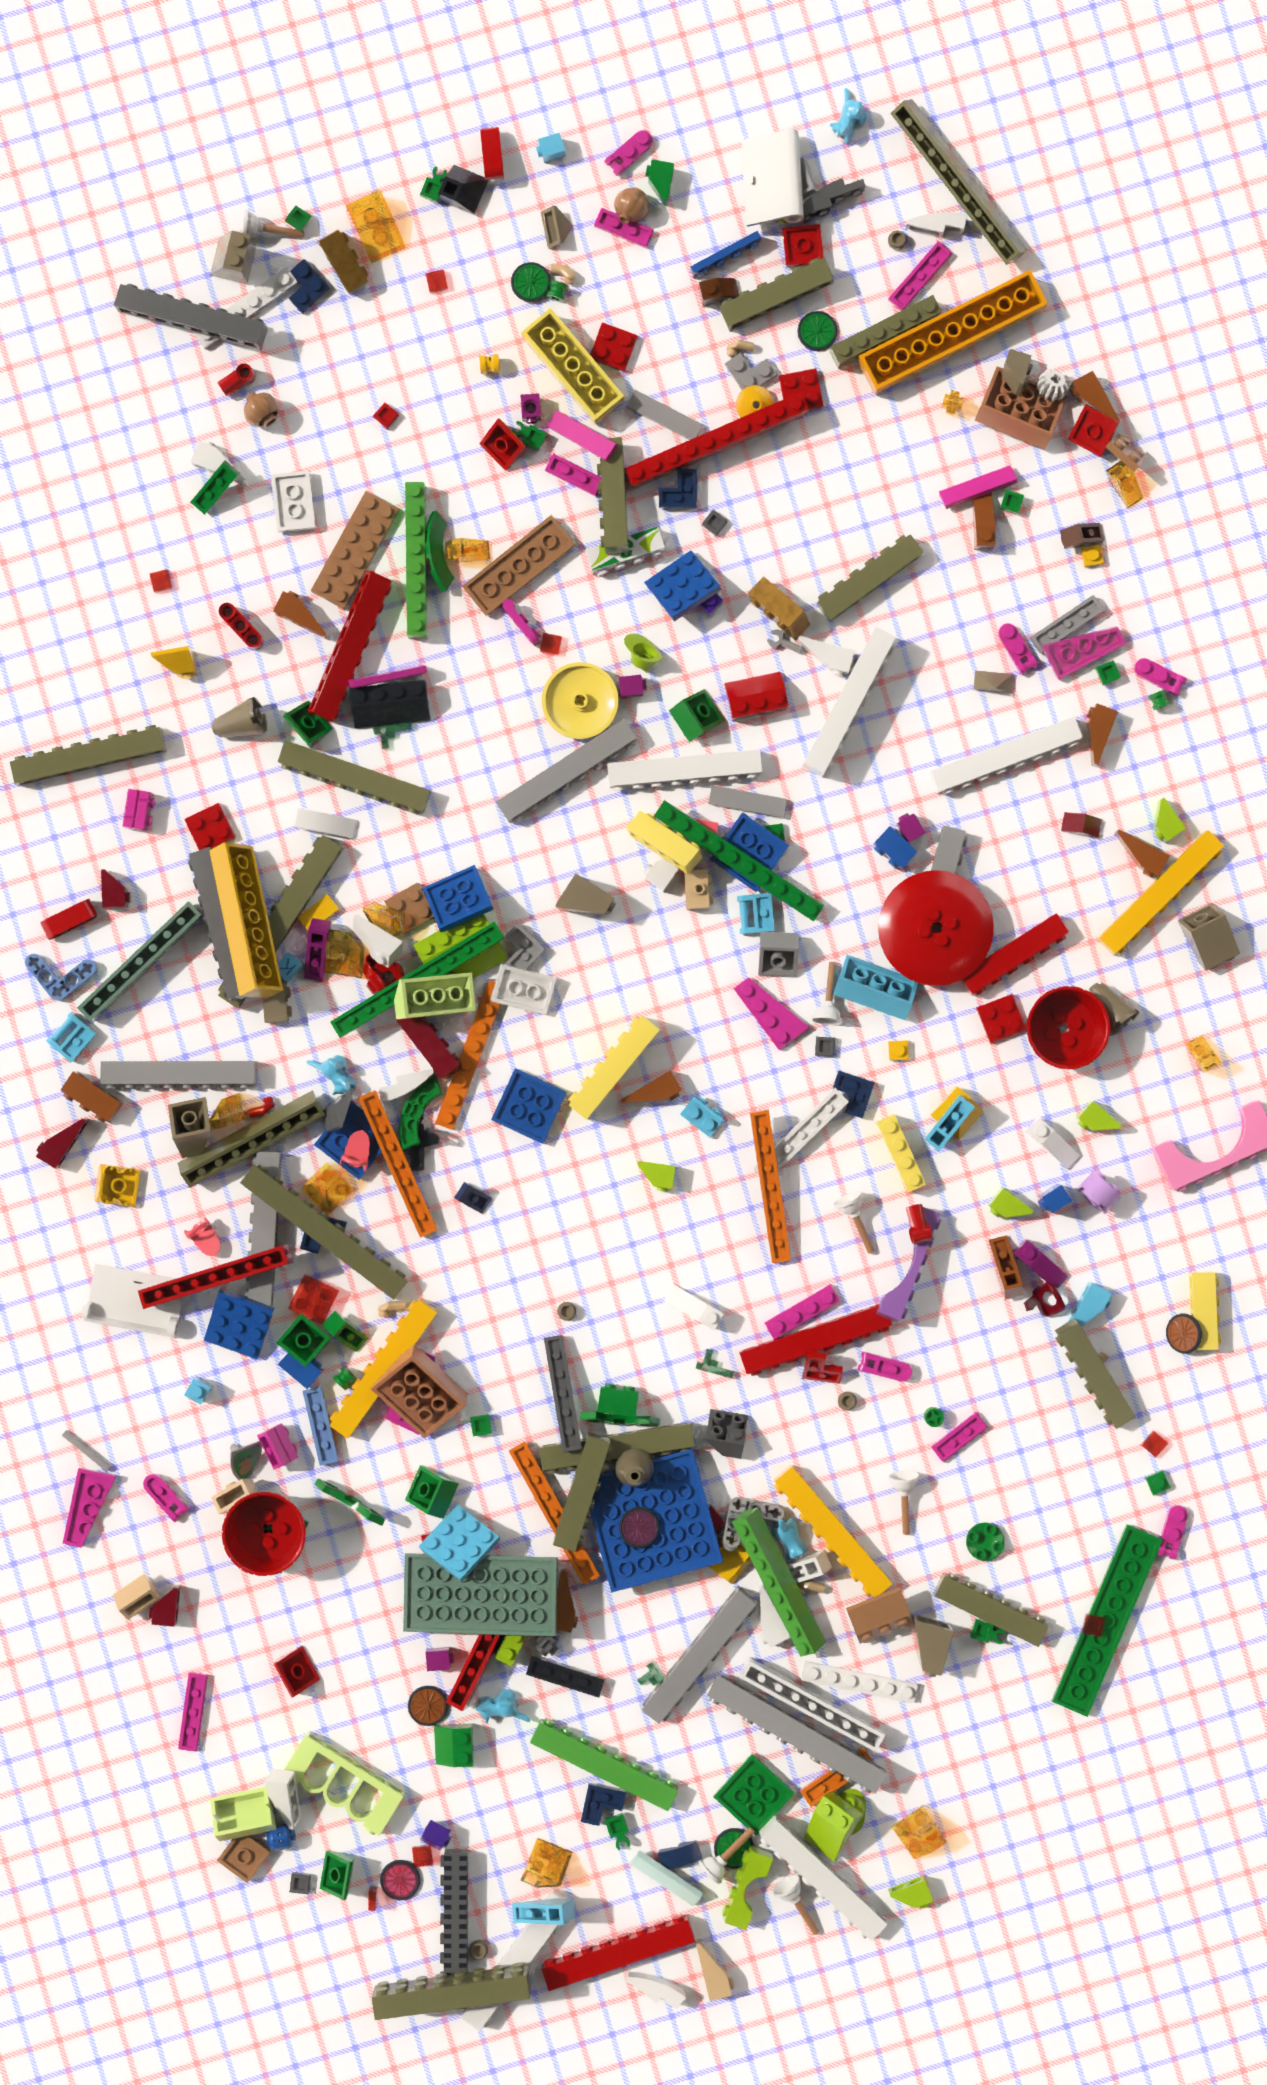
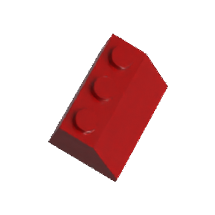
(756, 696)

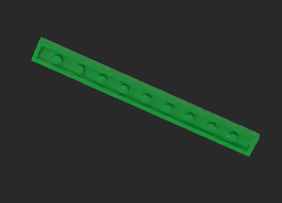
(738, 860)
(437, 966)

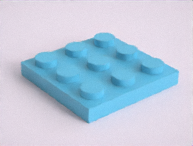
(459, 1543)

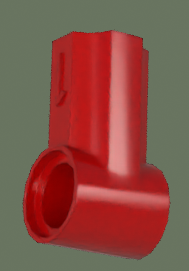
(235, 381)
(919, 1229)

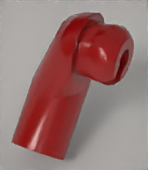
(262, 1110)

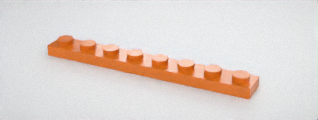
(469, 1059)
(397, 1163)
(770, 1186)
(551, 1507)

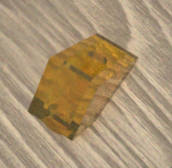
(1125, 483)
(467, 550)
(385, 918)

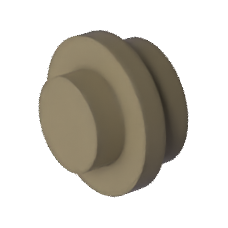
(897, 240)
(566, 1311)
(847, 1400)
(478, 1949)

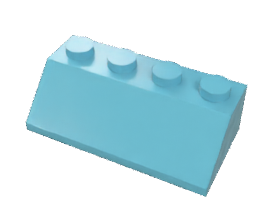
(875, 987)

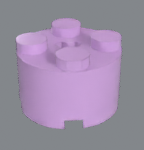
(1099, 1192)

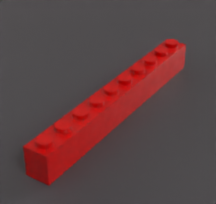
(717, 440)

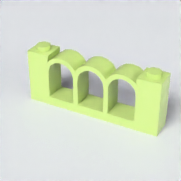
(379, 1815)

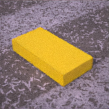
(320, 910)

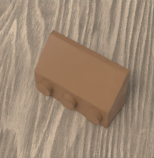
(879, 1615)

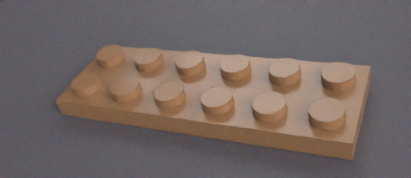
(354, 550)
(518, 565)

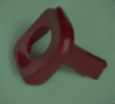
(1037, 1299)

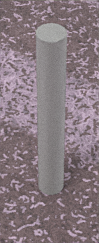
(85, 1450)

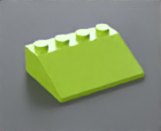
(440, 942)

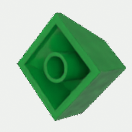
(696, 715)
(303, 1340)
(618, 1400)
(431, 1492)
(454, 1745)

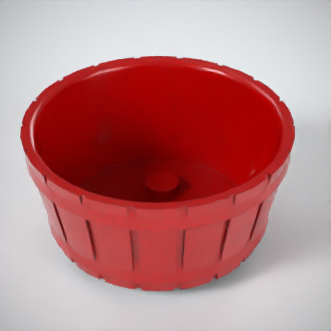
(1084, 1018)
(260, 1551)

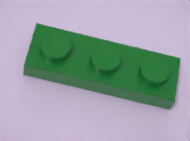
(214, 487)

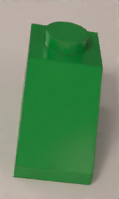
(660, 178)
(345, 1331)

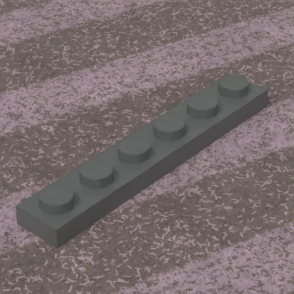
(562, 1393)

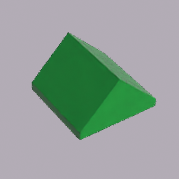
(307, 725)
(337, 1873)

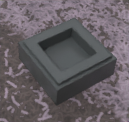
(714, 523)
(824, 1046)
(300, 1883)

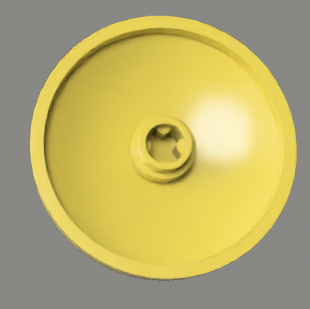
(580, 700)

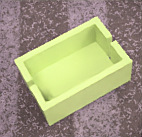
(242, 1814)

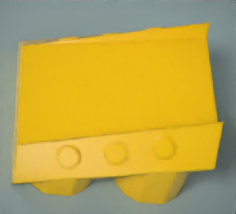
(117, 1185)
(733, 1561)

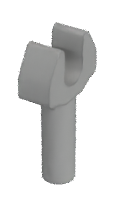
(783, 642)

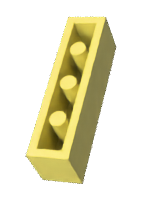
(664, 842)
(900, 1153)
(1204, 1307)

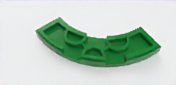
(434, 551)
(413, 1111)
(639, 1421)
(369, 1513)

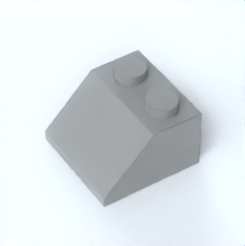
(778, 954)

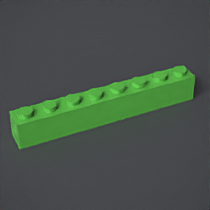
(416, 560)
(779, 1582)
(604, 1764)

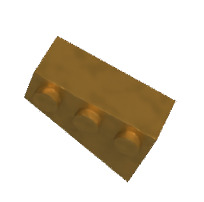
(343, 260)
(779, 608)

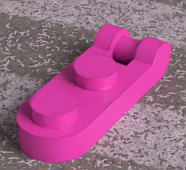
(629, 151)
(521, 622)
(1016, 648)
(1159, 675)
(885, 1367)
(164, 1496)
(1173, 1531)

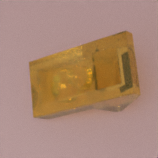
(1203, 1054)

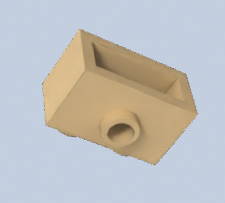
(697, 889)
(234, 1491)
(136, 1596)

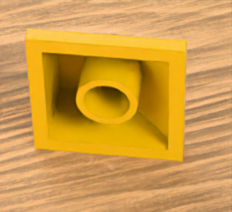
(177, 660)
(947, 1102)

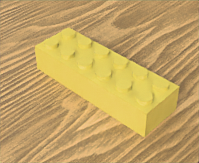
(572, 366)
(614, 1067)

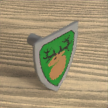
(244, 1459)

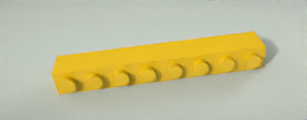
(1160, 892)
(360, 1401)
(832, 1531)

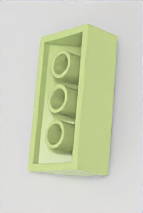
(434, 996)

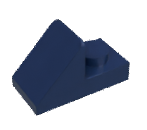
(473, 1197)

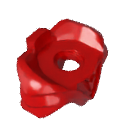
(373, 973)

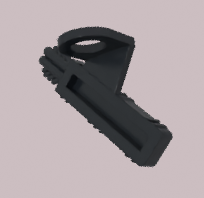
(427, 1139)

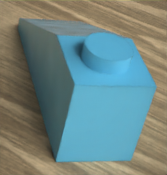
(949, 1123)
(1091, 1303)
(545, 1911)

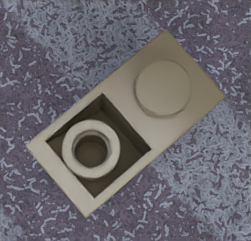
(1015, 370)
(276, 1006)

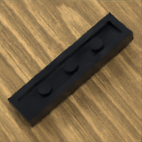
(565, 1676)

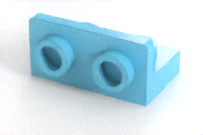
(701, 1116)

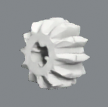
(1053, 384)

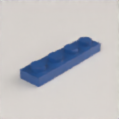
(732, 251)

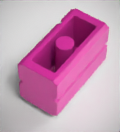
(138, 810)
(278, 1446)

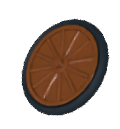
(1183, 1333)
(427, 1705)

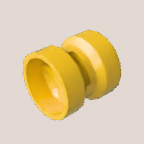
(489, 363)

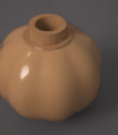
(631, 205)
(260, 409)

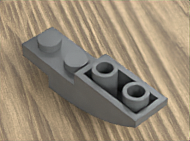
(821, 201)

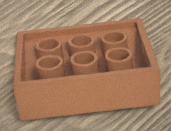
(1021, 416)
(420, 1391)

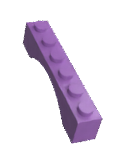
(894, 1302)

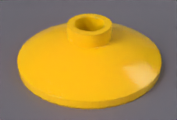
(750, 394)

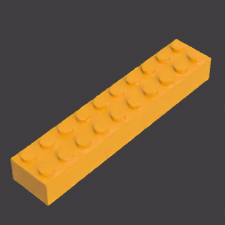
(952, 332)

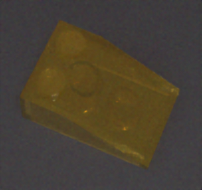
(375, 226)

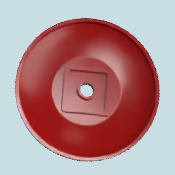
(907, 931)

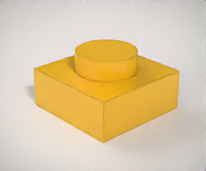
(1092, 555)
(898, 1050)

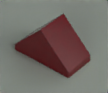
(1081, 824)

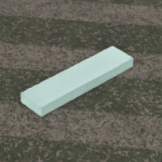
(666, 1878)

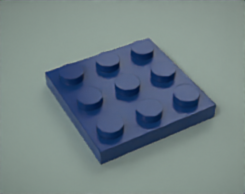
(682, 585)
(756, 842)
(458, 898)
(529, 1106)
(334, 1143)
(238, 1324)

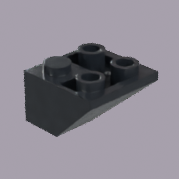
(462, 189)

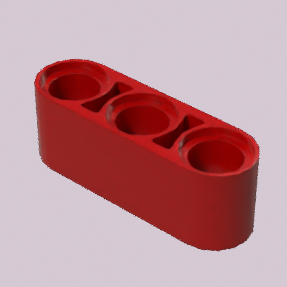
(492, 153)
(236, 618)
(69, 919)

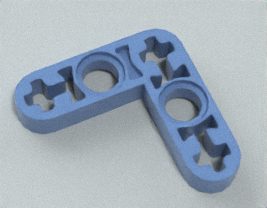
(55, 982)

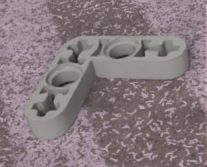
(733, 1513)

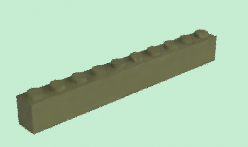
(958, 181)
(298, 894)
(324, 1232)

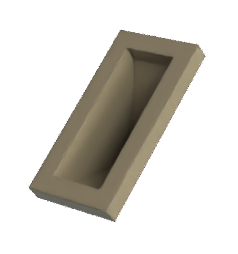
(555, 226)
(993, 681)

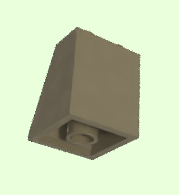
(234, 257)
(585, 898)
(1209, 936)
(190, 1126)
(932, 1643)

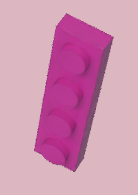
(801, 1311)

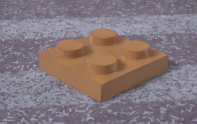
(1126, 452)
(414, 904)
(244, 1857)

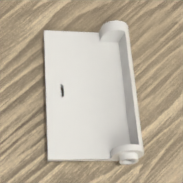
(776, 169)
(117, 1303)

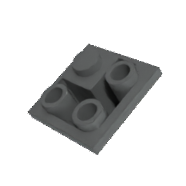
(727, 1432)

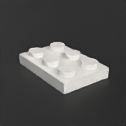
(293, 501)
(523, 989)

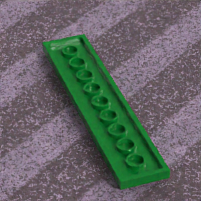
(1115, 1603)

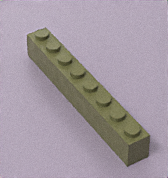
(87, 756)
(353, 776)
(251, 1139)
(649, 1440)

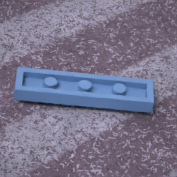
(319, 1425)

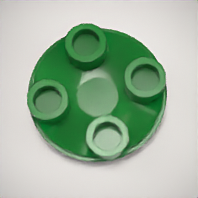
(985, 1541)

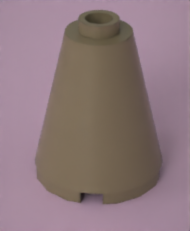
(241, 720)
(1117, 1007)
(634, 1461)

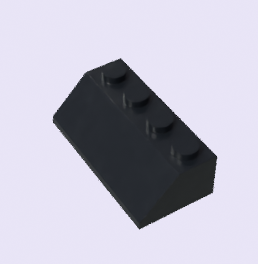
(390, 704)

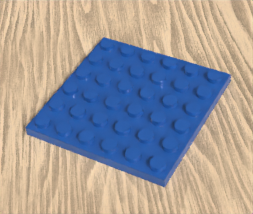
(686, 1526)

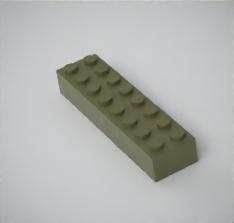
(451, 1991)

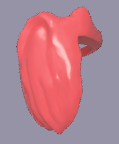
(357, 1150)
(204, 1238)

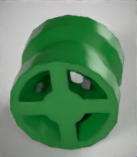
(557, 291)
(1159, 699)
(344, 1378)
(935, 1420)

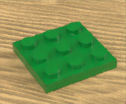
(753, 1794)

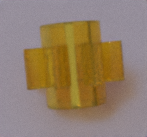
(952, 402)

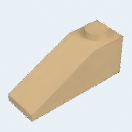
(715, 1975)

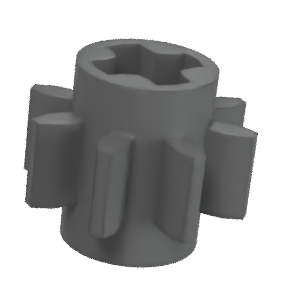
(547, 1645)

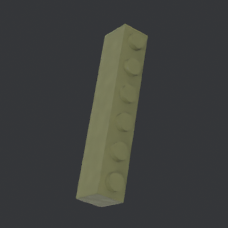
(776, 294)
(883, 331)
(613, 501)
(870, 577)
(1094, 1373)
(581, 1492)
(990, 1609)

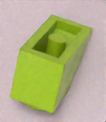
(1166, 822)
(1096, 1118)
(658, 1174)
(1007, 1205)
(912, 1893)

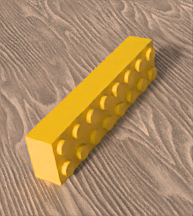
(246, 920)

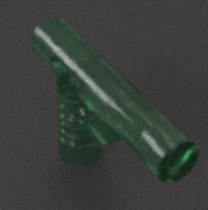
(390, 732)
(712, 1365)
(653, 1678)

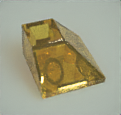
(344, 954)
(229, 1109)
(327, 1188)
(919, 1833)
(546, 1865)

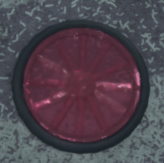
(639, 1527)
(400, 1880)

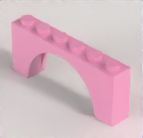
(1182, 1170)

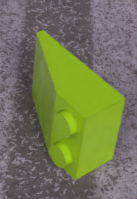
(832, 1825)

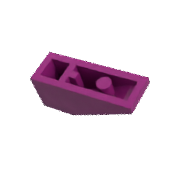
(316, 949)
(1039, 1263)

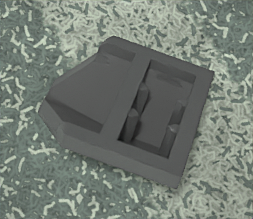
(336, 1112)

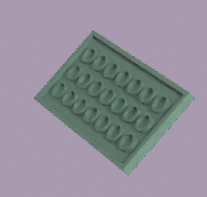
(496, 1598)

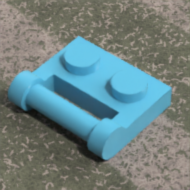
(762, 913)
(76, 1041)

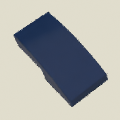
(682, 1855)

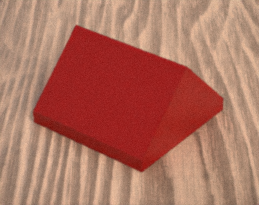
(503, 444)
(296, 1671)

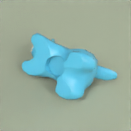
(851, 116)
(334, 1070)
(788, 1535)
(503, 1706)

